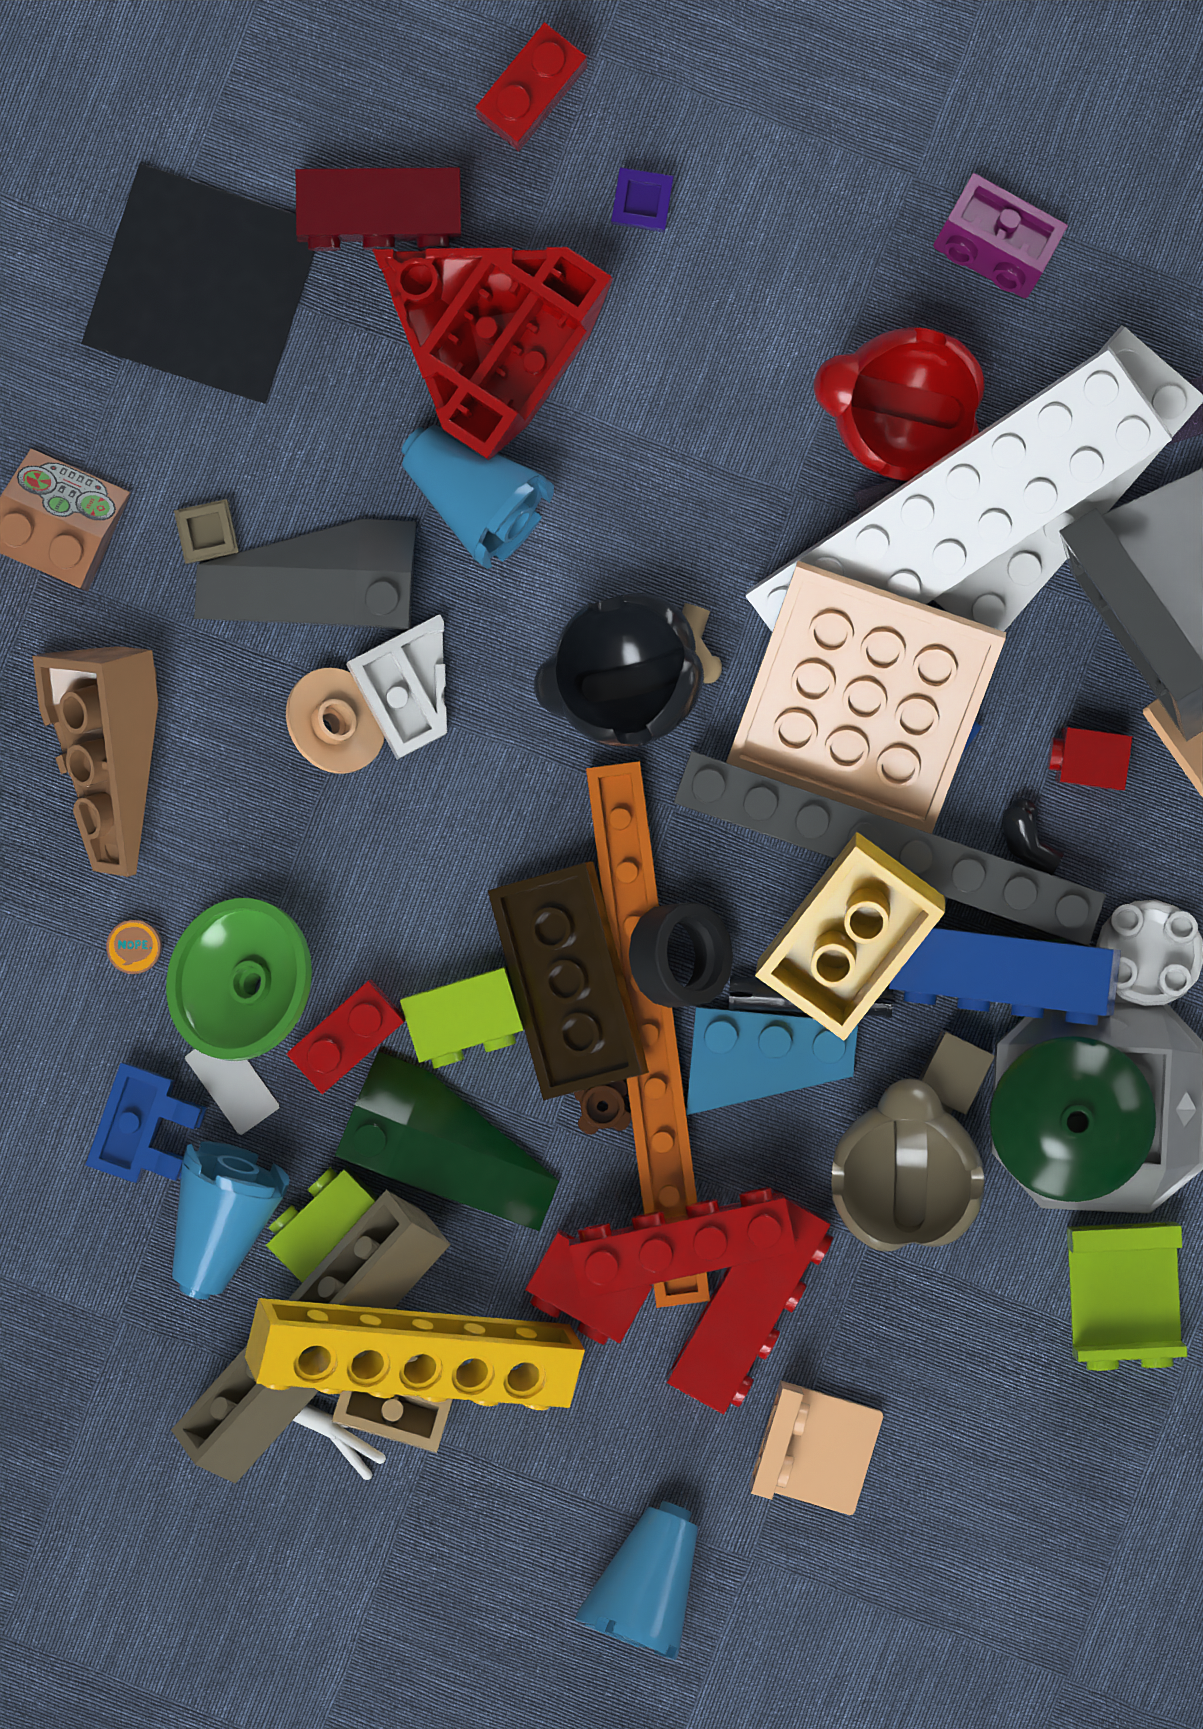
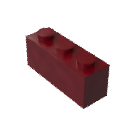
(378, 207)

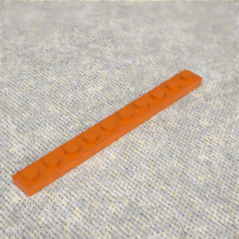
(656, 1096)

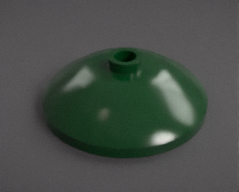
(1033, 1109)

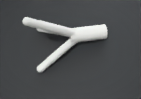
(344, 1440)

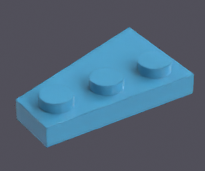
(761, 1055)

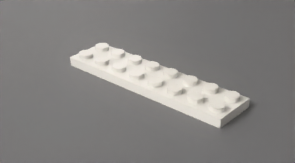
(989, 489)

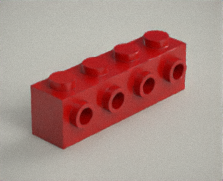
(681, 1245)

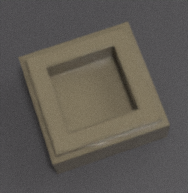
(206, 531)

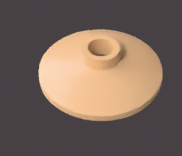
(337, 699)

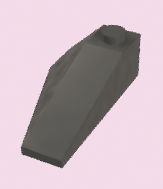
(330, 577)

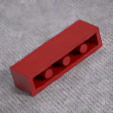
(742, 1316)

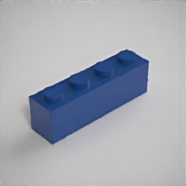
(1014, 972)

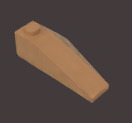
(106, 726)

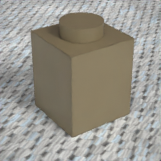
(955, 1071)

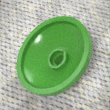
(216, 976)

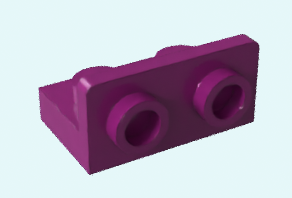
(1000, 236)

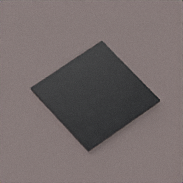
(200, 284)

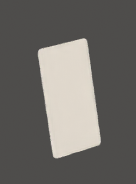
(235, 1089)

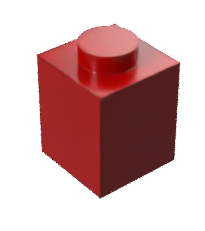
(1090, 758)

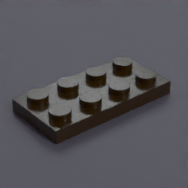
(568, 981)

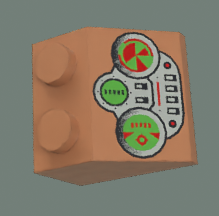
(59, 518)

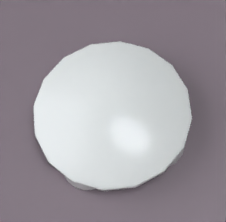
(1157, 948)

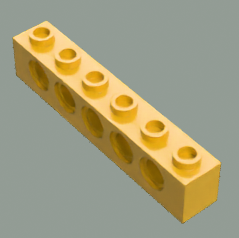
(393, 1336)

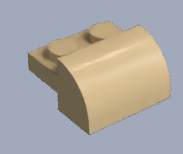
(397, 1418)

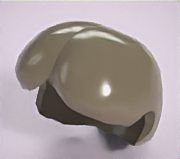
(907, 1172)

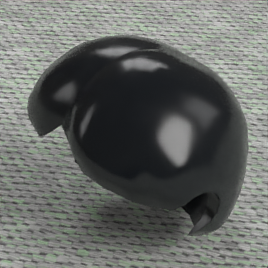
(623, 670)

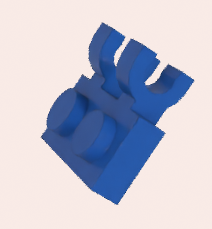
(131, 1124)

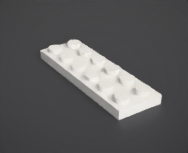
(1011, 580)

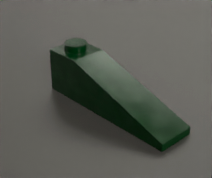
(434, 1140)

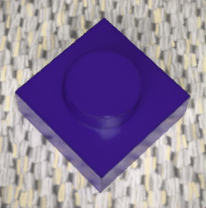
(642, 200)

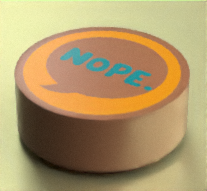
(134, 946)

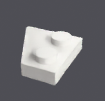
(406, 686)

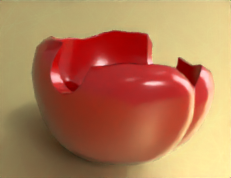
(903, 399)

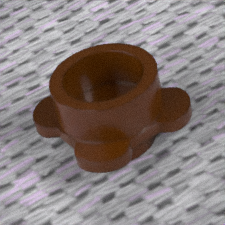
(614, 1116)

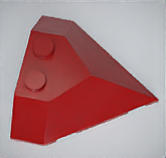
(493, 330)

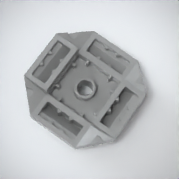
(1172, 1065)

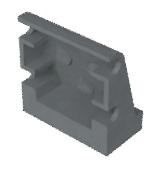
(1147, 585)

